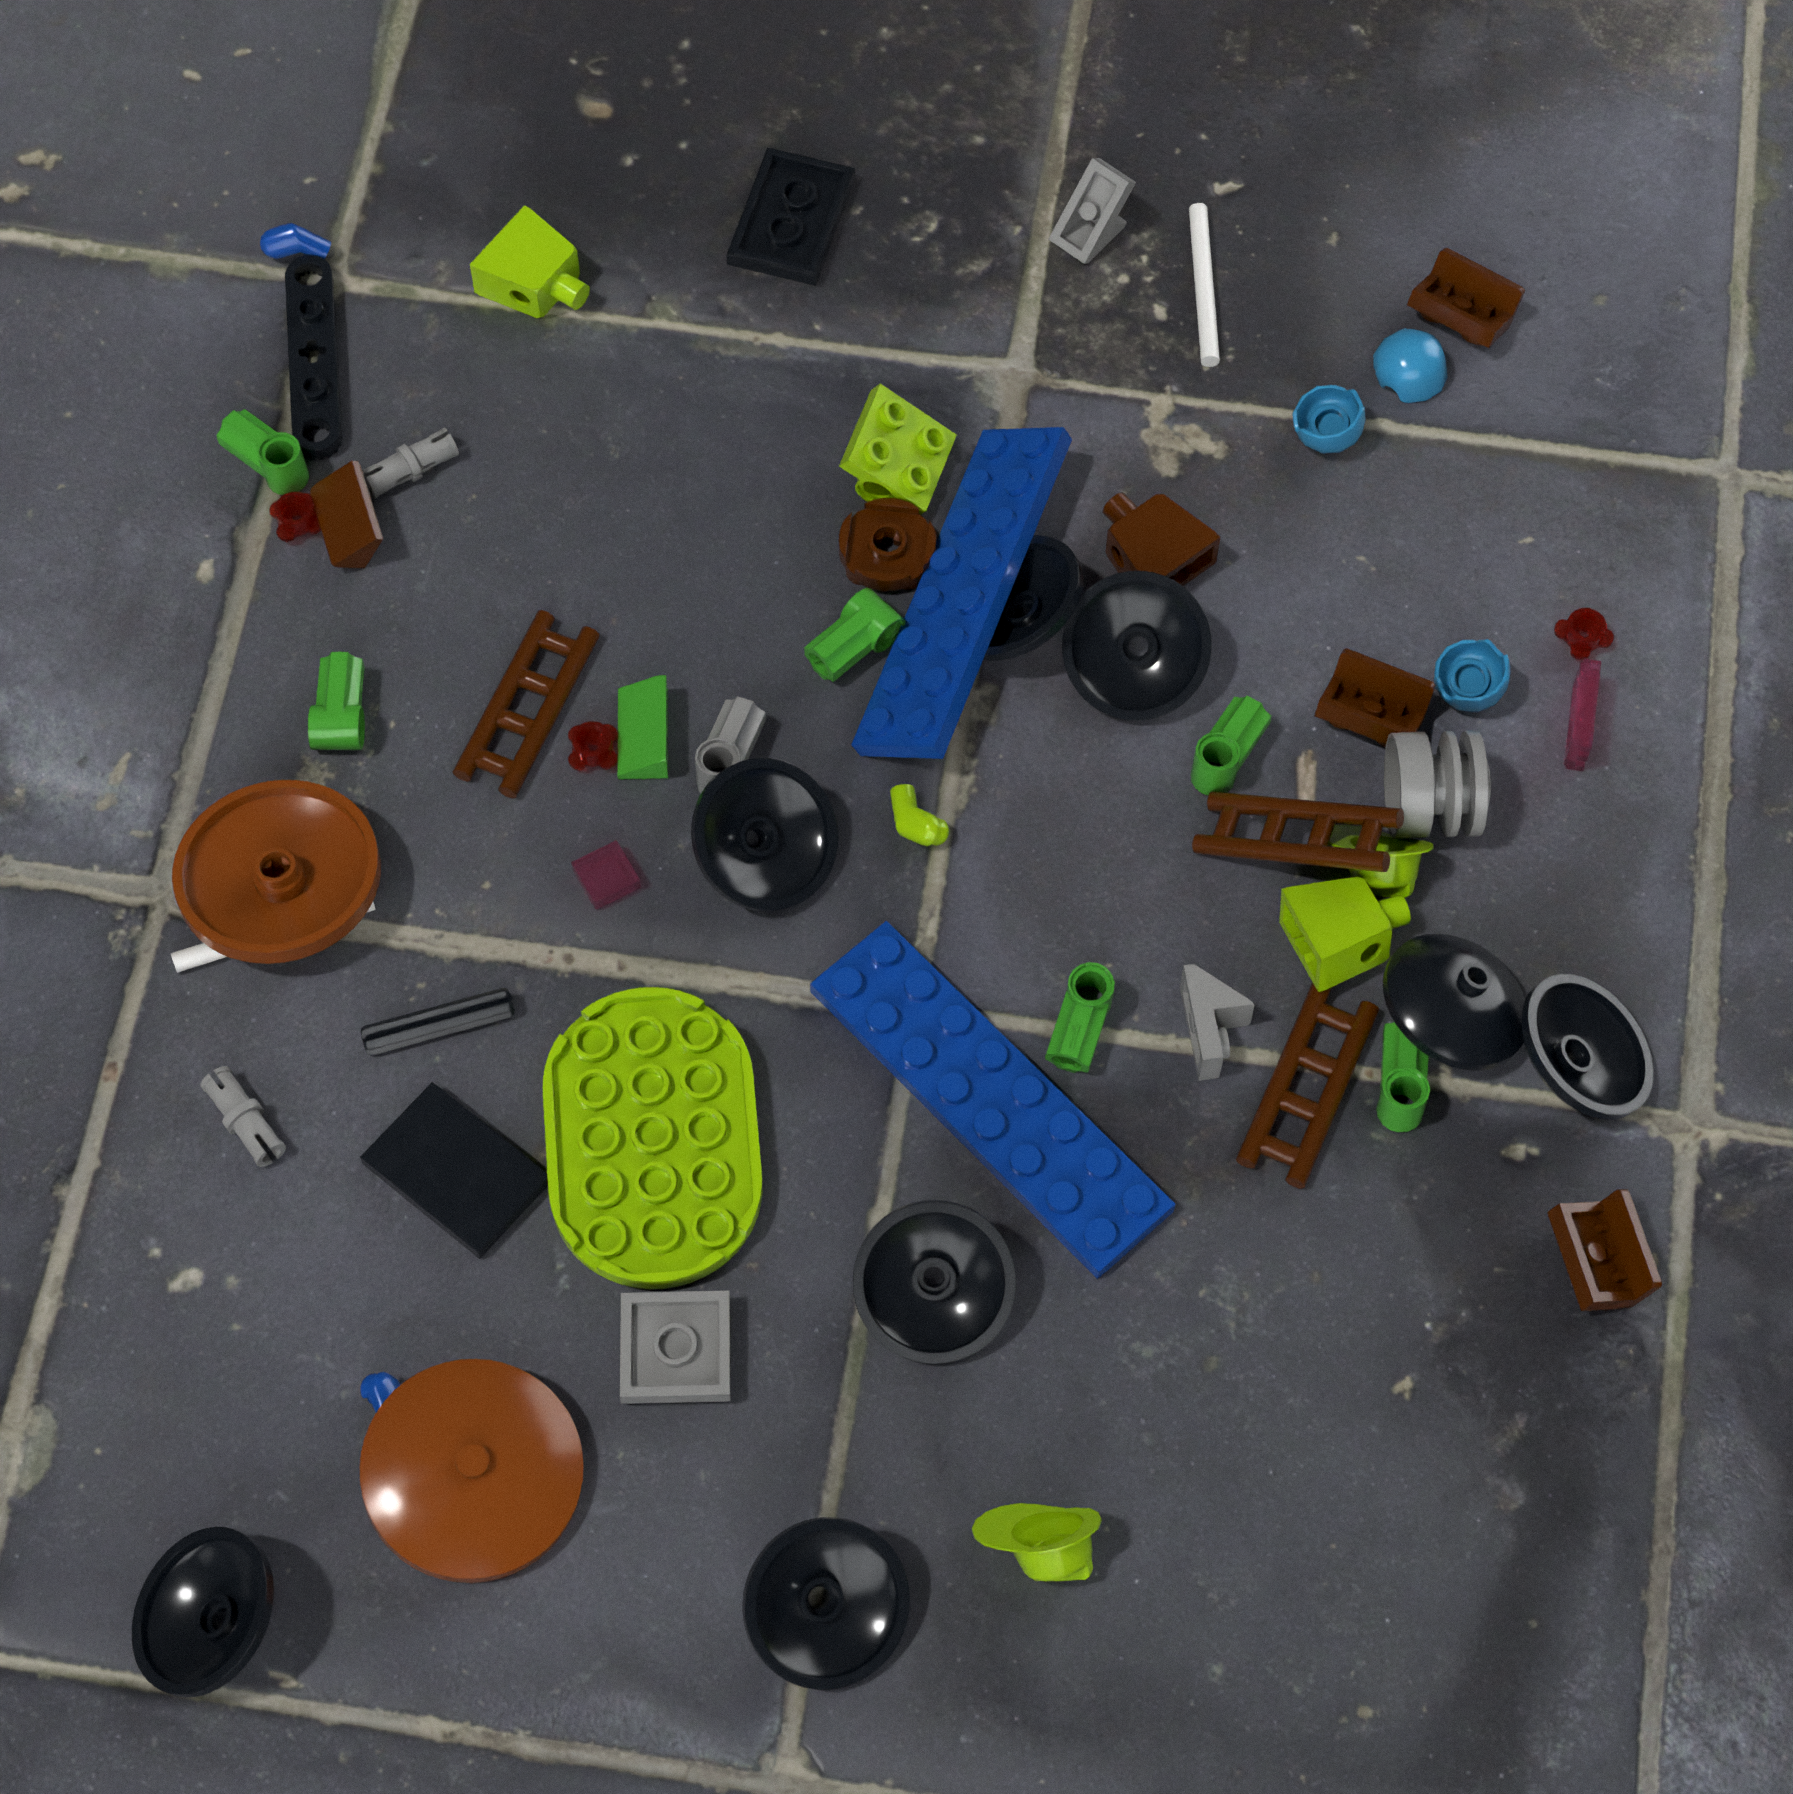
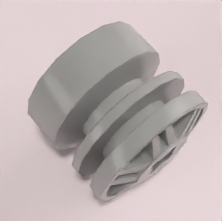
(1444, 784)

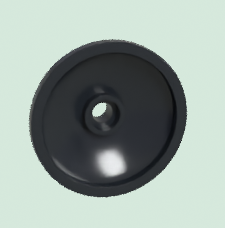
(1039, 600)
(1100, 637)
(792, 827)
(1455, 1001)
(1587, 1047)
(943, 1318)
(202, 1612)
(852, 1625)

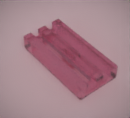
(1582, 715)

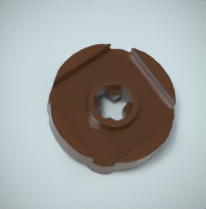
(882, 569)

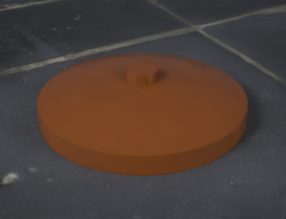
(276, 871)
(471, 1470)

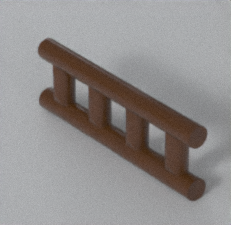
(534, 730)
(1316, 850)
(1319, 1113)

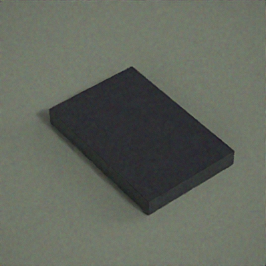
(791, 216)
(455, 1170)

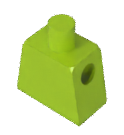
(529, 267)
(1340, 927)

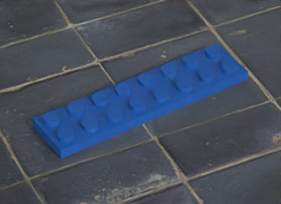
(962, 594)
(993, 1099)

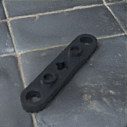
(313, 328)

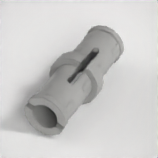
(410, 462)
(243, 1116)

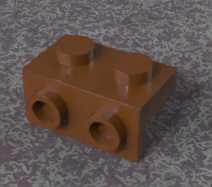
(1467, 298)
(1374, 698)
(1605, 1252)

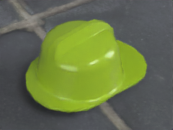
(1404, 861)
(1044, 1539)

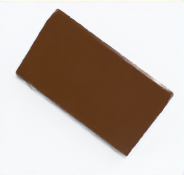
(347, 517)

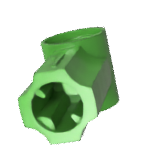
(268, 452)
(863, 626)
(338, 716)
(1228, 745)
(1081, 1019)
(1402, 1073)

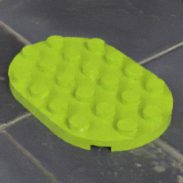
(652, 1138)

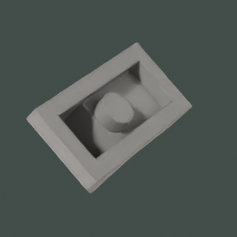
(1093, 211)
(1209, 1011)

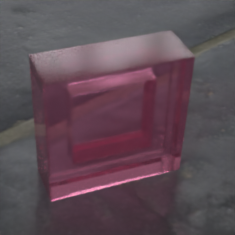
(606, 874)

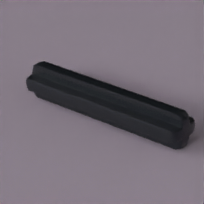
(437, 1021)

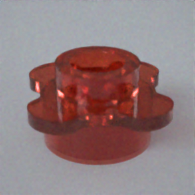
(293, 505)
(1586, 621)
(589, 734)

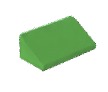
(643, 729)

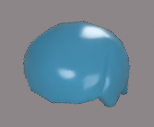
(1411, 365)
(1329, 418)
(1472, 675)

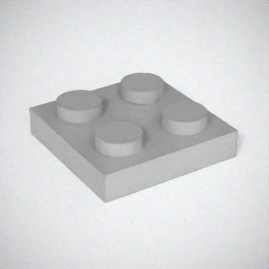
(675, 1347)

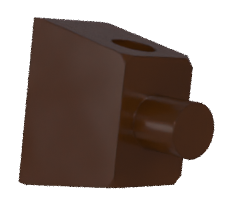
(1158, 538)

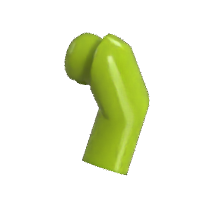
(914, 822)

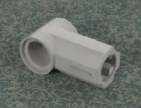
(730, 738)

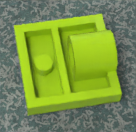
(896, 450)

